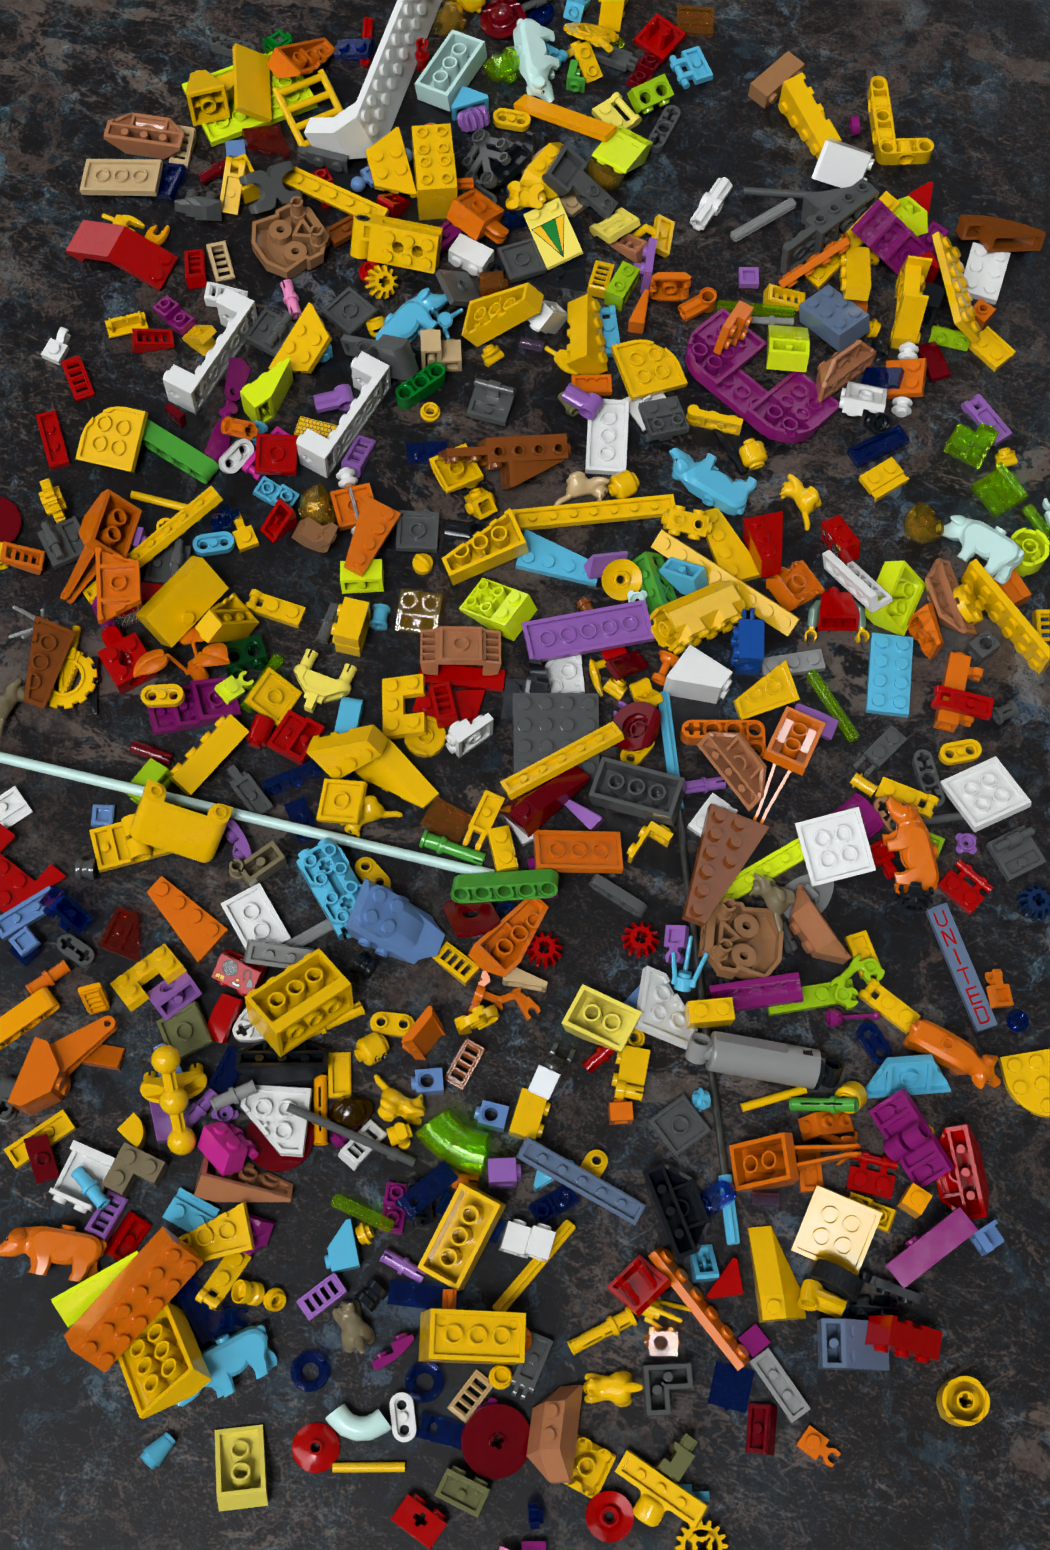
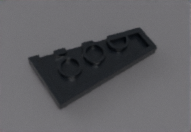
(571, 273)

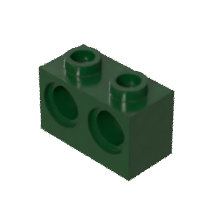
(242, 650)

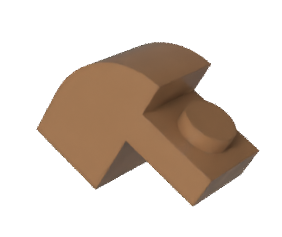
(315, 536)

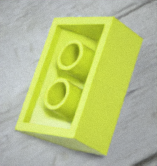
(906, 590)

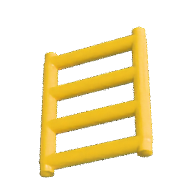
(288, 110)

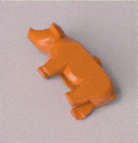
(914, 847)
(952, 1052)
(57, 1246)

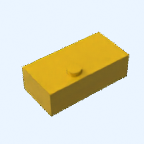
(182, 601)
(461, 1236)

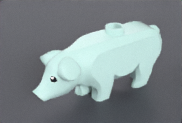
(534, 62)
(989, 543)

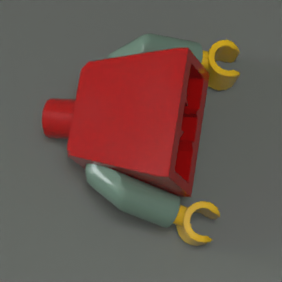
(836, 613)

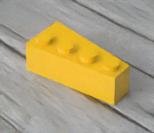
(805, 115)
(500, 312)
(586, 337)
(487, 549)

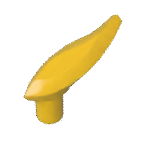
(595, 675)

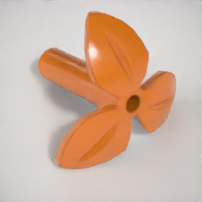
(844, 1140)

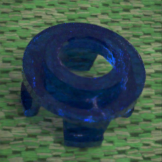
(298, 1364)
(422, 1368)

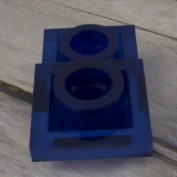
(553, 1204)

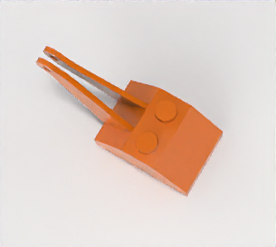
(106, 525)
(790, 748)
(47, 1067)
(772, 1161)

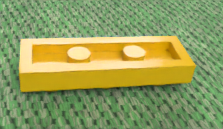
(56, 1127)

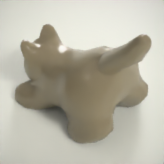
(13, 694)
(775, 897)
(354, 1330)

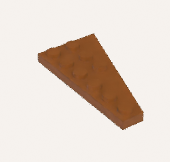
(721, 854)

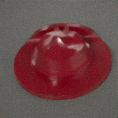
(500, 18)
(638, 724)

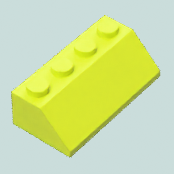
(79, 1298)

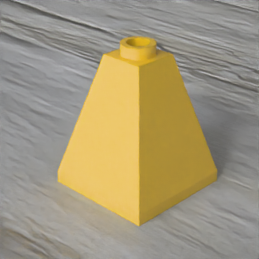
(206, 98)

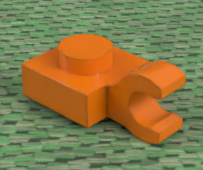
(998, 992)

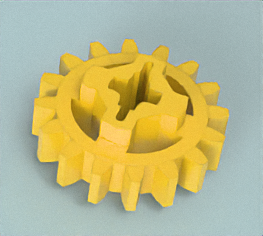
(52, 500)
(692, 1538)

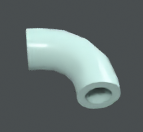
(358, 1427)

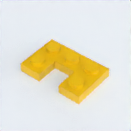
(395, 721)
(130, 983)

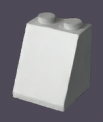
(842, 164)
(698, 678)

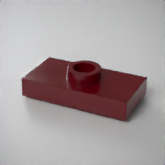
(626, 665)
(41, 1157)

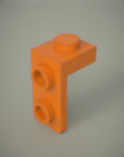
(823, 1124)

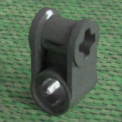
(6, 1088)

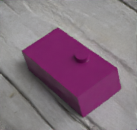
(931, 1247)

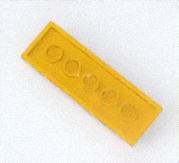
(956, 287)
(1008, 617)

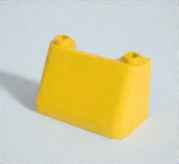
(178, 828)

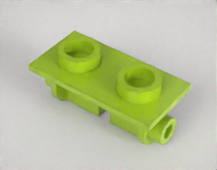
(949, 338)

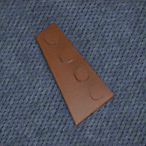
(47, 653)

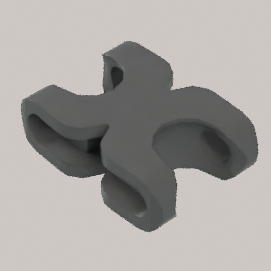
(270, 187)

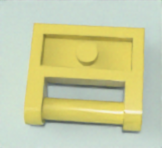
(608, 114)
(615, 226)

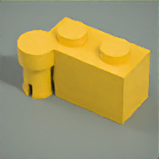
(631, 1074)

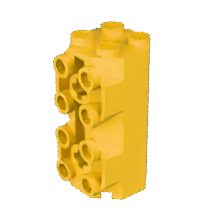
(697, 616)

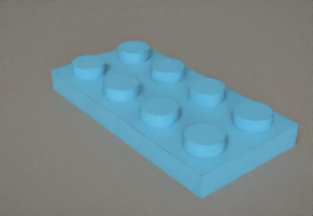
(889, 675)

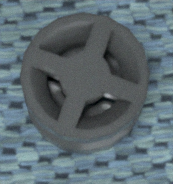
(85, 868)

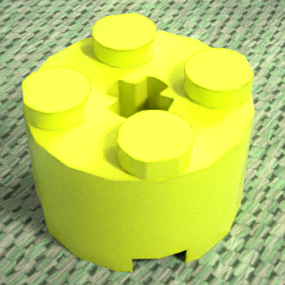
(1035, 547)

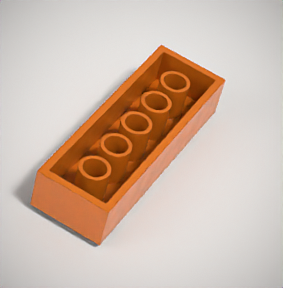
(133, 1299)

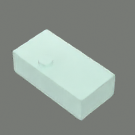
(450, 69)

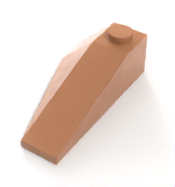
(242, 1186)

